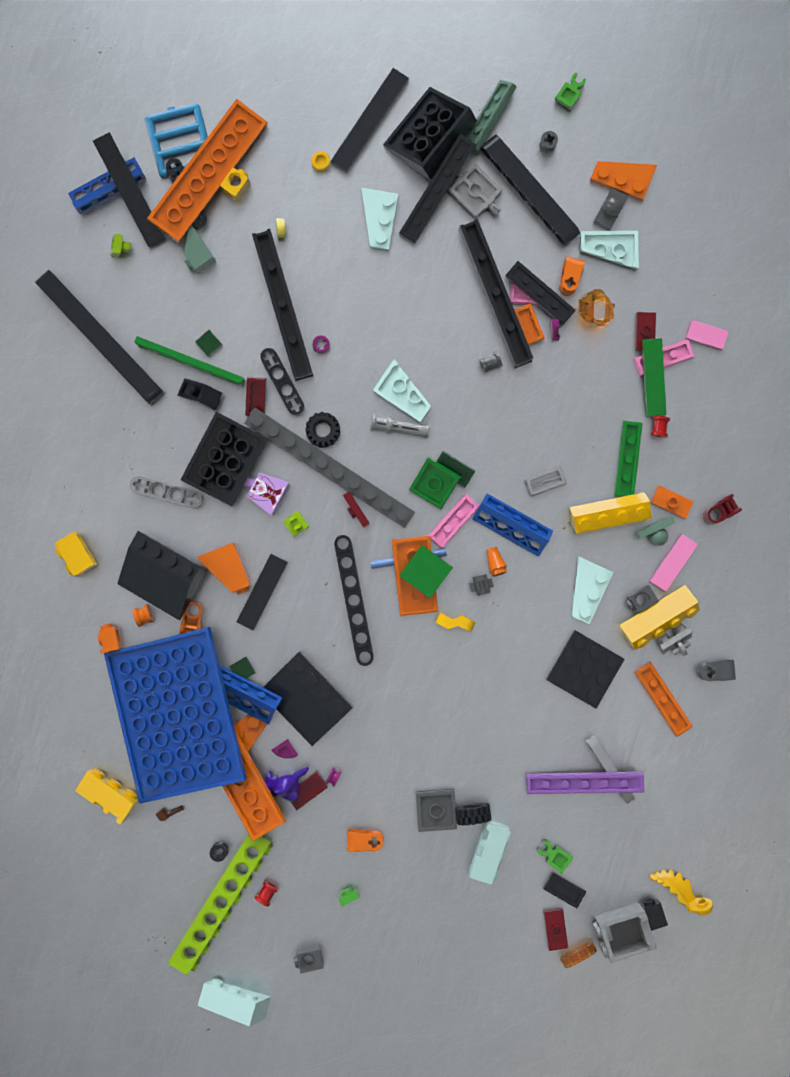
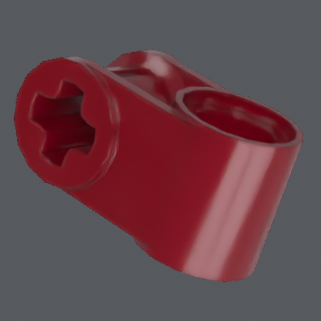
(724, 508)

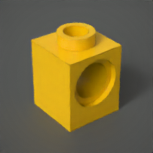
(235, 191)

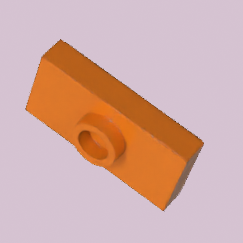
(529, 324)
(671, 502)

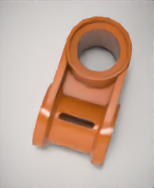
(571, 273)
(192, 621)
(360, 840)

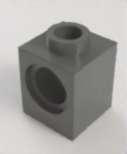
(650, 599)
(315, 952)

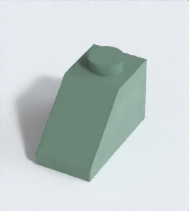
(196, 252)

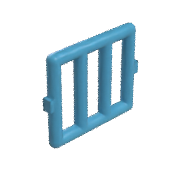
(154, 137)

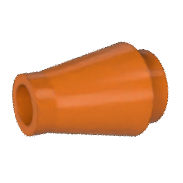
(496, 563)

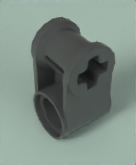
(719, 671)

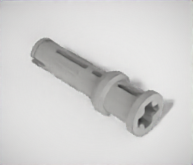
(389, 422)

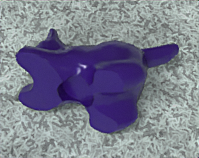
(286, 785)

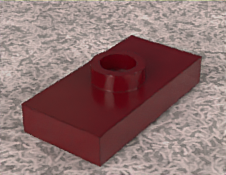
(644, 328)
(255, 394)
(355, 510)
(309, 789)
(555, 929)

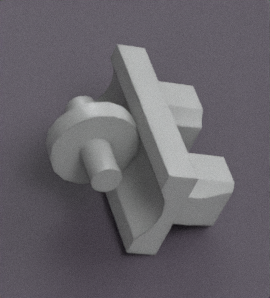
(682, 635)

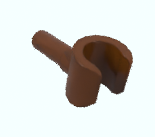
(162, 815)

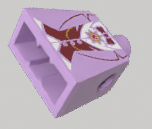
(266, 491)

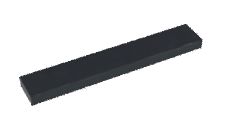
(369, 120)
(128, 188)
(437, 188)

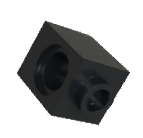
(654, 913)

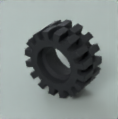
(322, 418)
(473, 814)

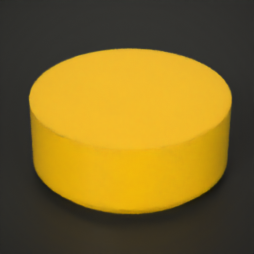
(320, 161)

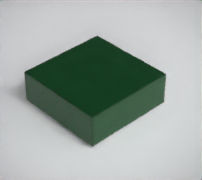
(208, 343)
(243, 668)

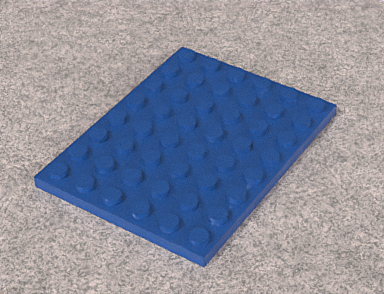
(175, 716)

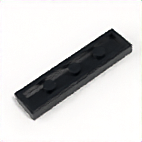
(540, 292)
(262, 592)

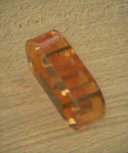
(578, 954)

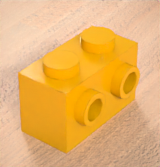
(75, 554)

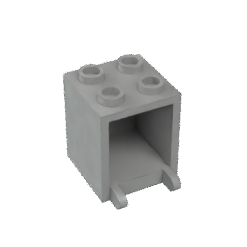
(629, 930)

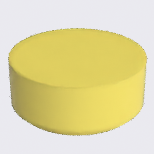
(280, 228)

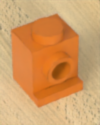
(109, 638)

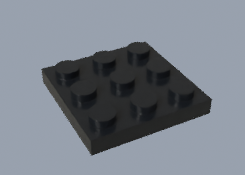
(585, 669)

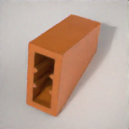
(227, 567)

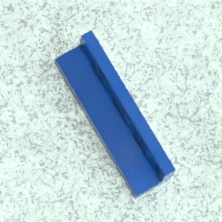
(103, 193)
(514, 521)
(246, 690)

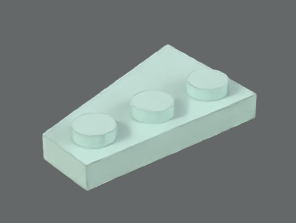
(380, 216)
(612, 246)
(402, 393)
(590, 586)

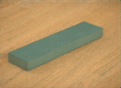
(491, 113)

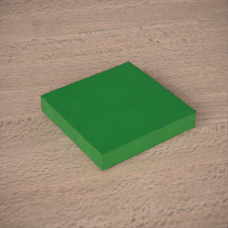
(434, 483)
(425, 571)

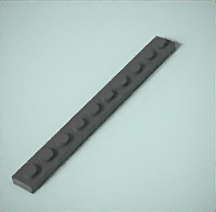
(329, 467)

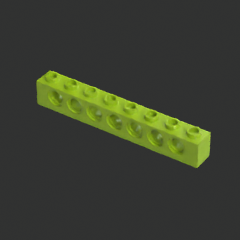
(181, 959)

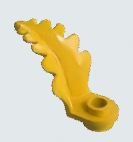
(683, 890)

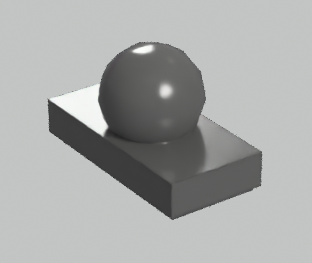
(610, 209)

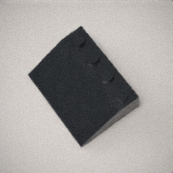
(430, 131)
(223, 459)
(160, 575)
(308, 698)

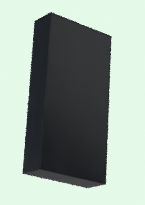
(564, 890)

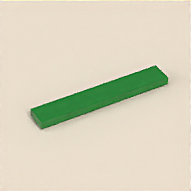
(189, 361)

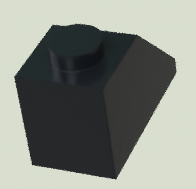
(200, 394)

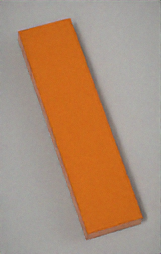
(663, 699)

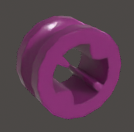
(315, 342)
(333, 777)

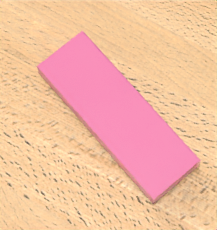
(671, 355)
(453, 521)
(673, 562)

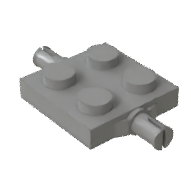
(476, 191)

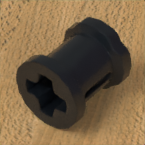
(218, 858)

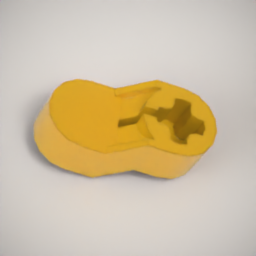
(449, 623)

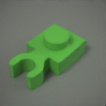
(569, 92)
(556, 858)

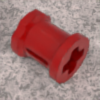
(660, 426)
(266, 893)

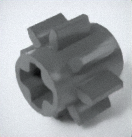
(481, 585)

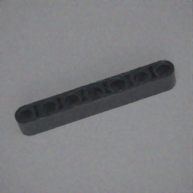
(530, 190)
(358, 609)

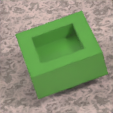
(348, 895)

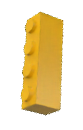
(610, 513)
(660, 617)

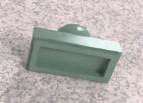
(657, 533)

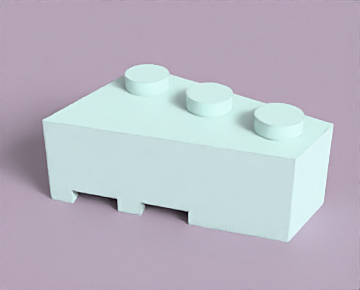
(489, 852)
(234, 1002)

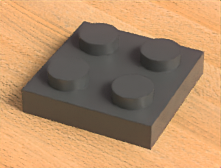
(436, 810)

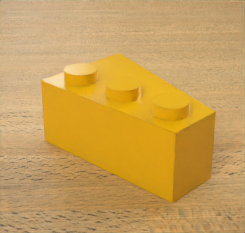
(107, 794)

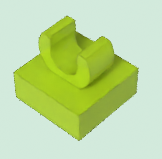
(119, 246)
(295, 523)

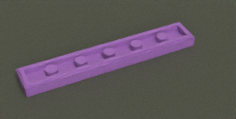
(585, 782)

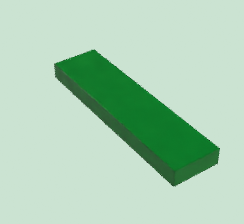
(654, 377)
(628, 458)

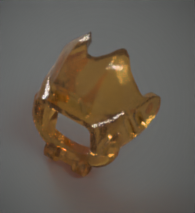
(586, 307)

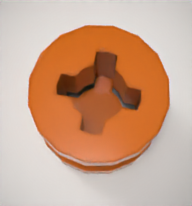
(142, 615)

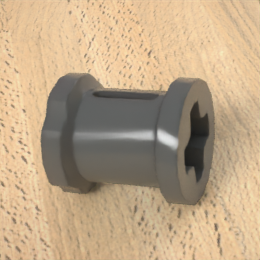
(551, 137)
(490, 362)

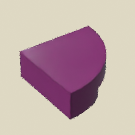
(554, 325)
(285, 750)

